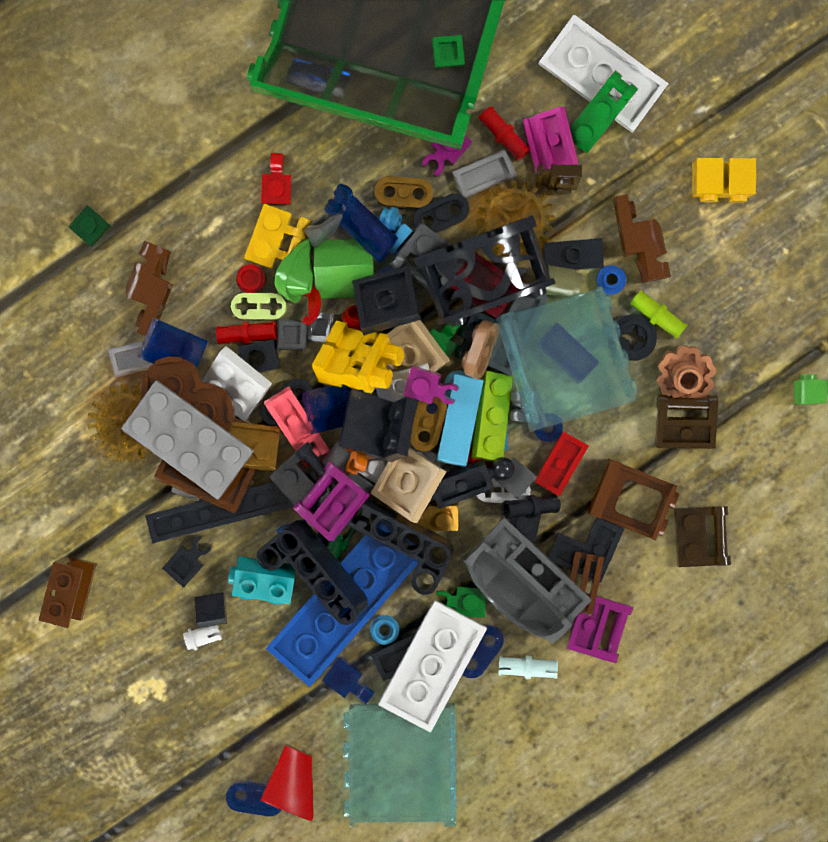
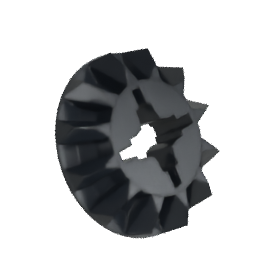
(644, 330)

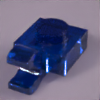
(344, 679)

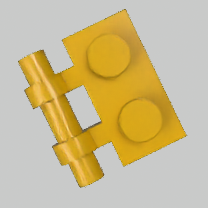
(269, 235)

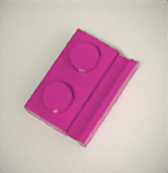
(550, 139)

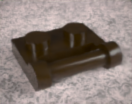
(686, 431)
(692, 536)

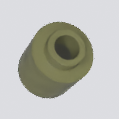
(567, 281)

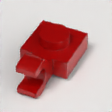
(276, 186)

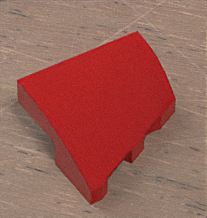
(292, 784)

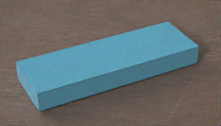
(460, 421)

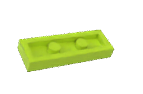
(492, 417)

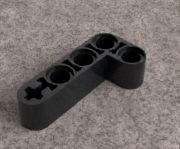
(396, 539)
(344, 599)

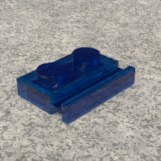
(167, 340)
(326, 407)

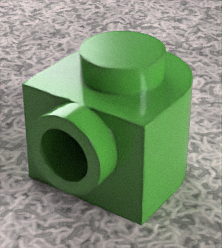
(810, 390)

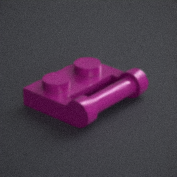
(337, 507)
(589, 628)

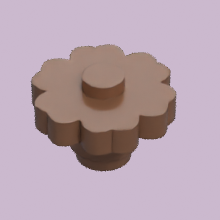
(685, 373)

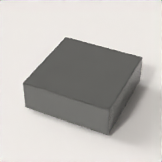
(291, 335)

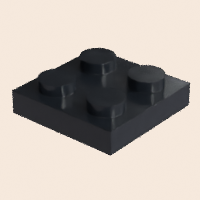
(386, 300)

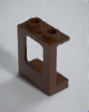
(609, 490)
(72, 583)

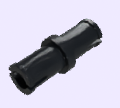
(530, 506)

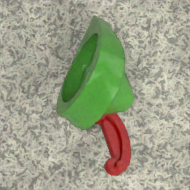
(295, 280)

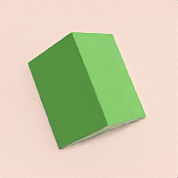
(338, 265)

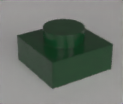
(89, 226)

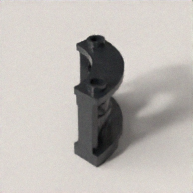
(447, 256)

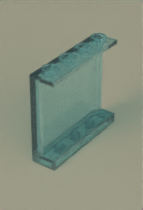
(567, 359)
(399, 767)

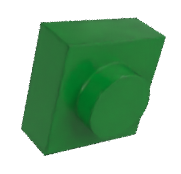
(448, 52)

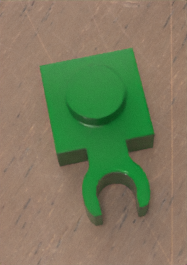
(468, 601)

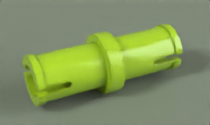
(658, 314)

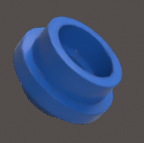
(618, 273)

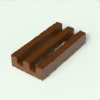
(596, 577)

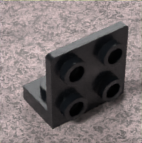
(378, 425)

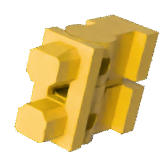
(356, 359)

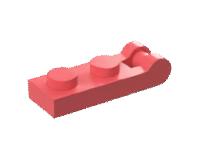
(294, 422)

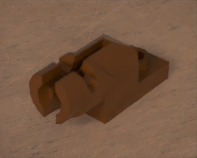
(641, 239)
(148, 287)

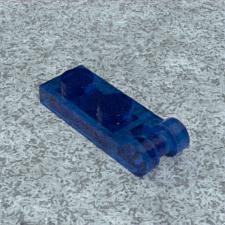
(361, 223)

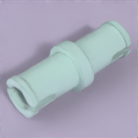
(528, 667)

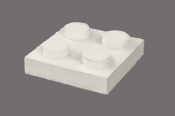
(240, 380)

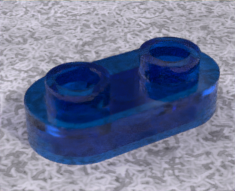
(485, 653)
(252, 803)

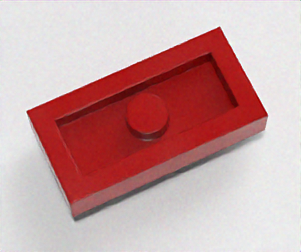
(561, 463)

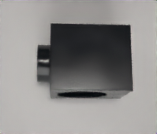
(270, 352)

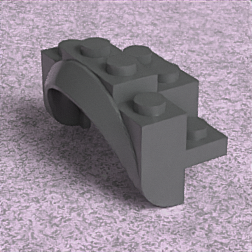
(524, 582)

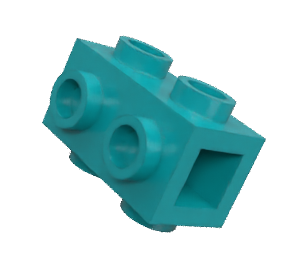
(254, 582)

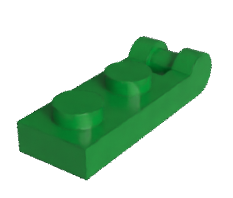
(601, 112)

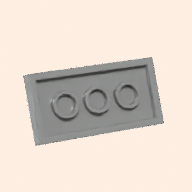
(187, 439)

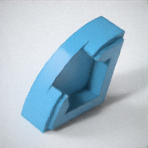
(402, 234)

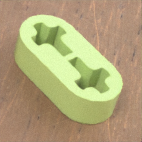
(259, 298)

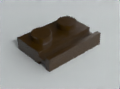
(559, 178)

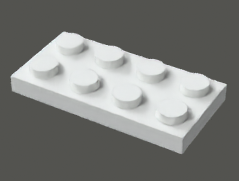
(587, 60)
(432, 665)

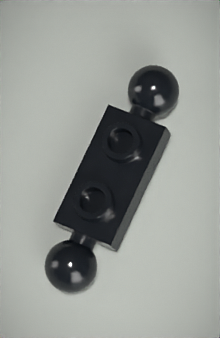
(471, 481)

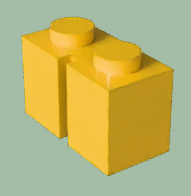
(720, 179)

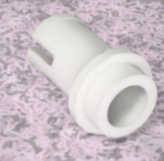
(201, 636)

